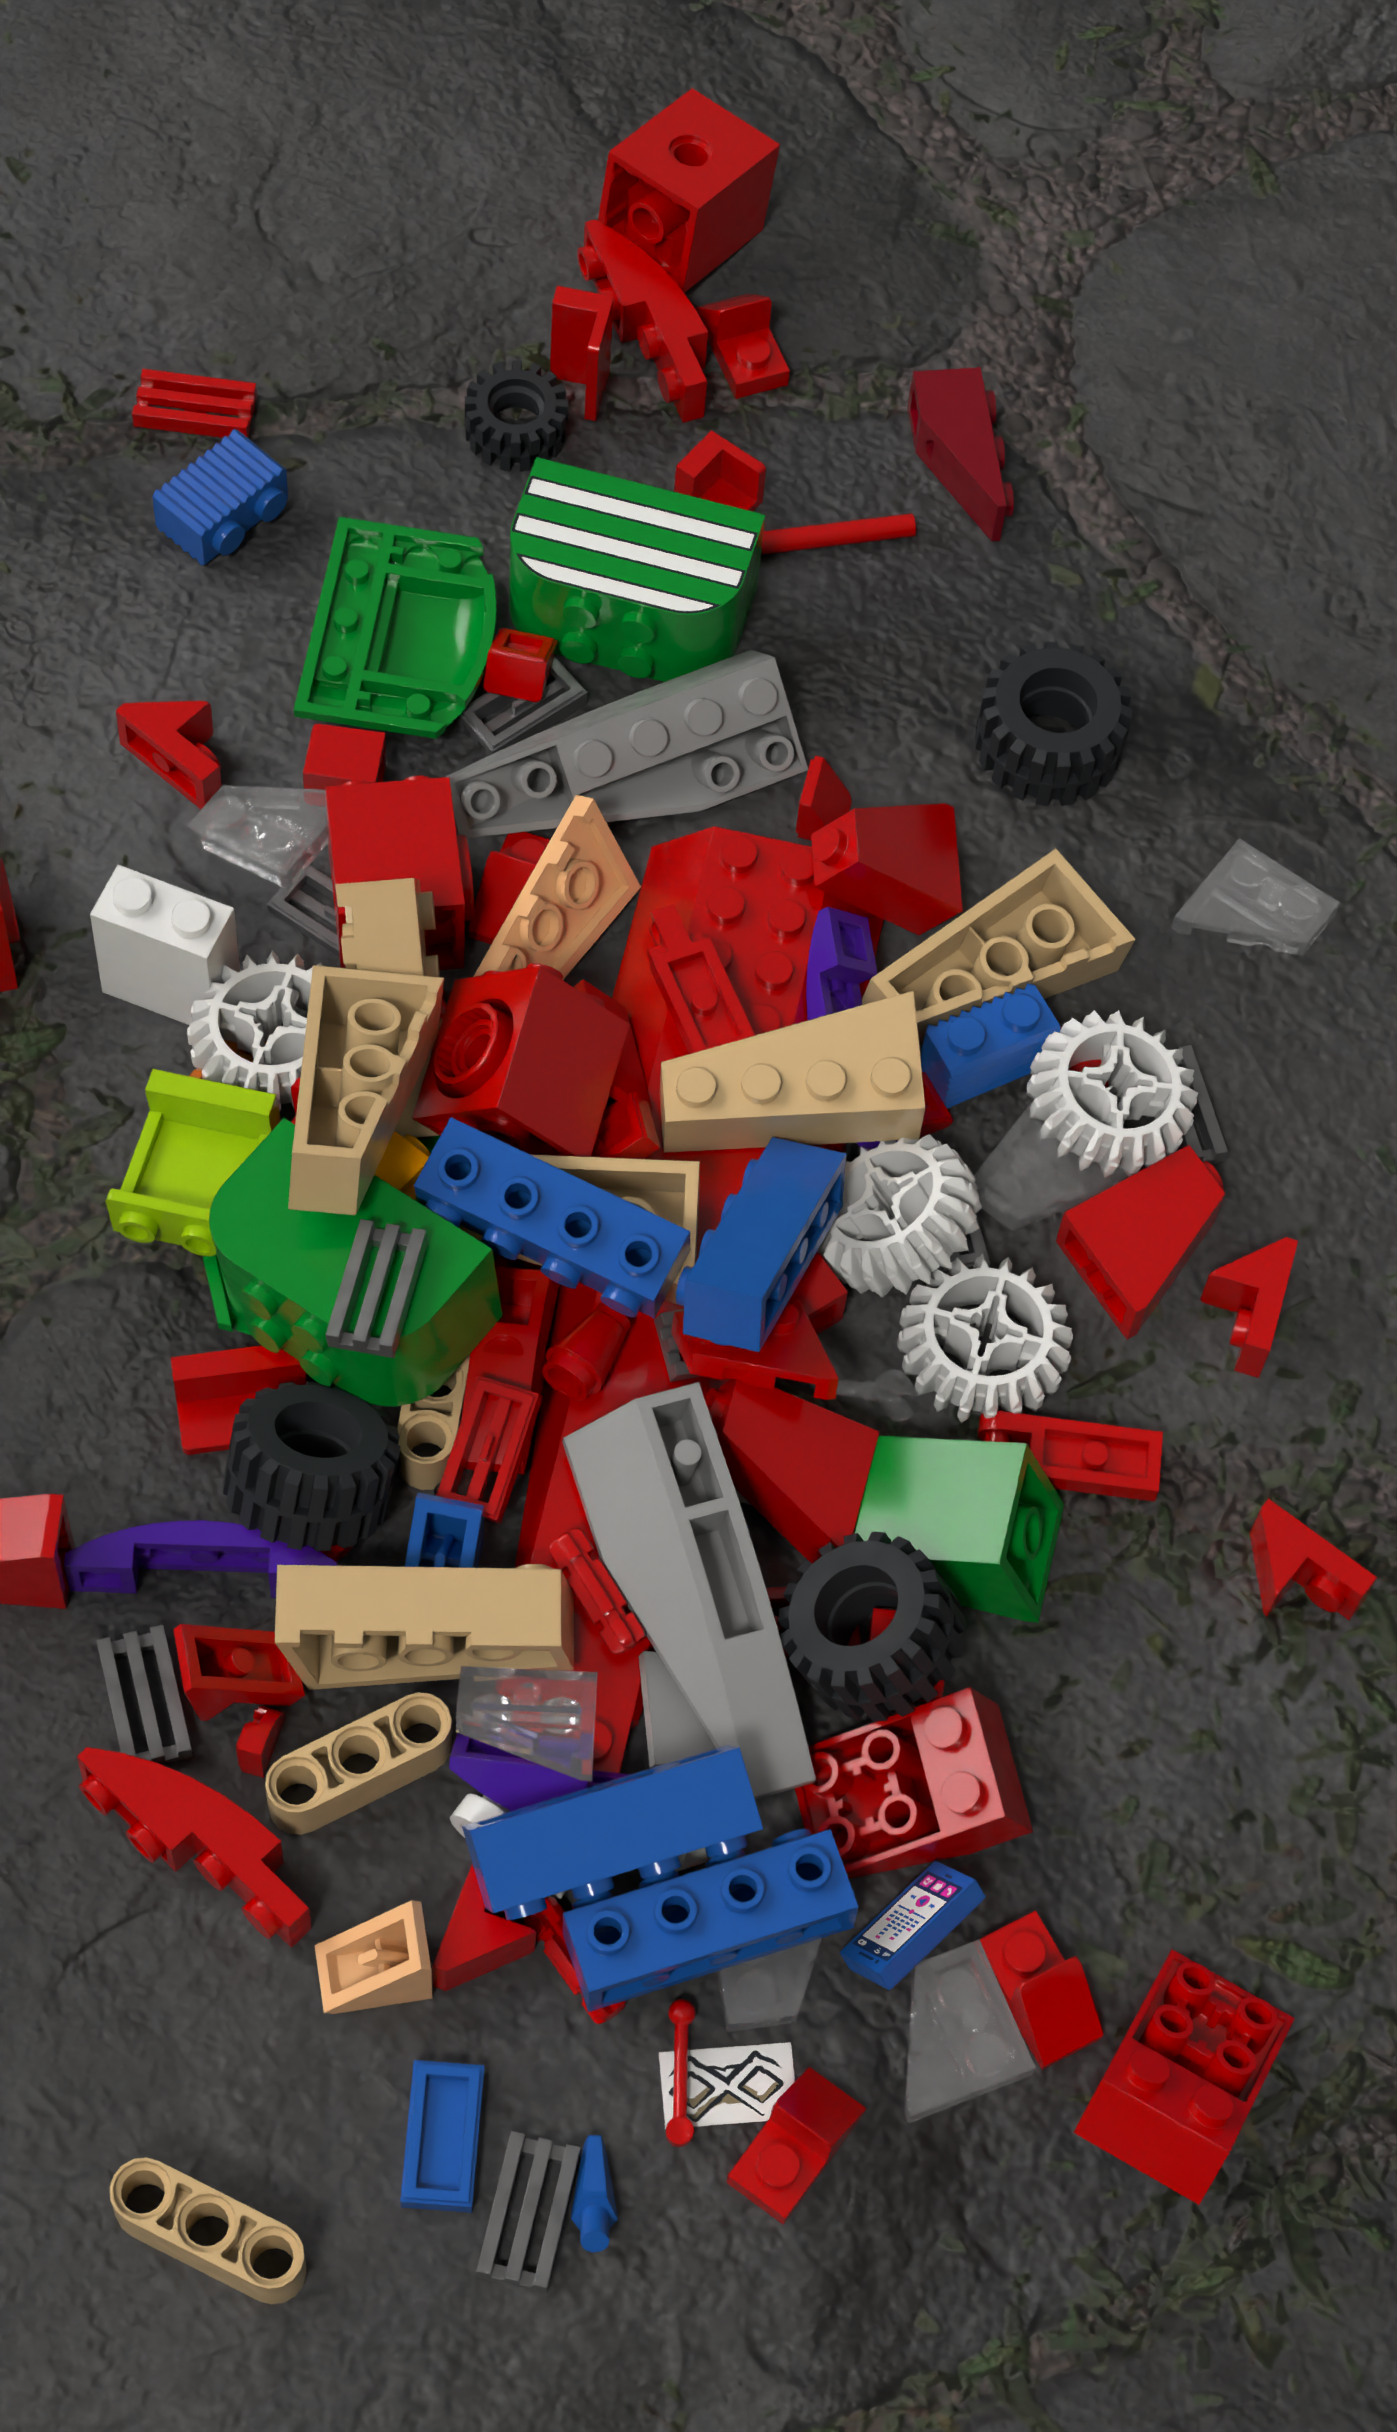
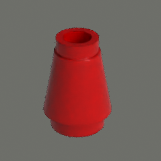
(586, 1353)

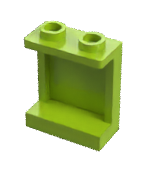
(184, 1155)

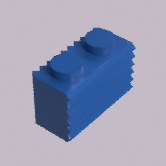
(221, 498)
(986, 1045)

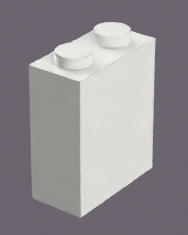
(160, 943)

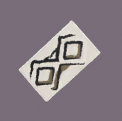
(730, 2082)

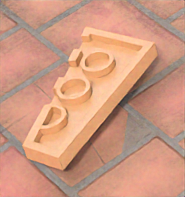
(568, 897)

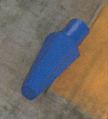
(594, 2198)

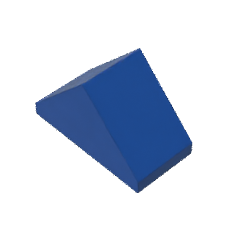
(445, 1533)

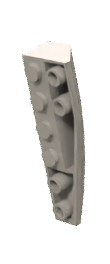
(642, 755)
(691, 1574)

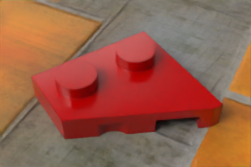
(788, 1353)

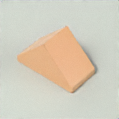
(376, 1962)

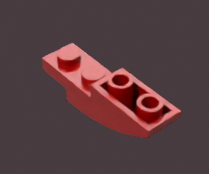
(650, 309)
(513, 1347)
(182, 1817)

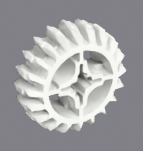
(250, 1011)
(1087, 1114)
(901, 1215)
(1038, 1354)

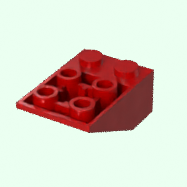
(917, 1786)
(1185, 2077)

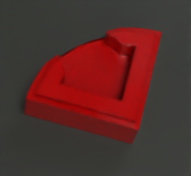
(259, 1740)

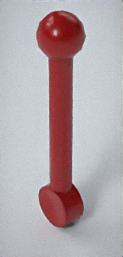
(679, 2128)

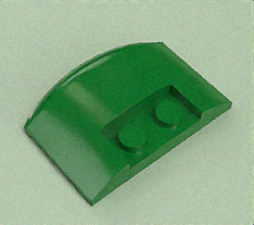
(398, 630)

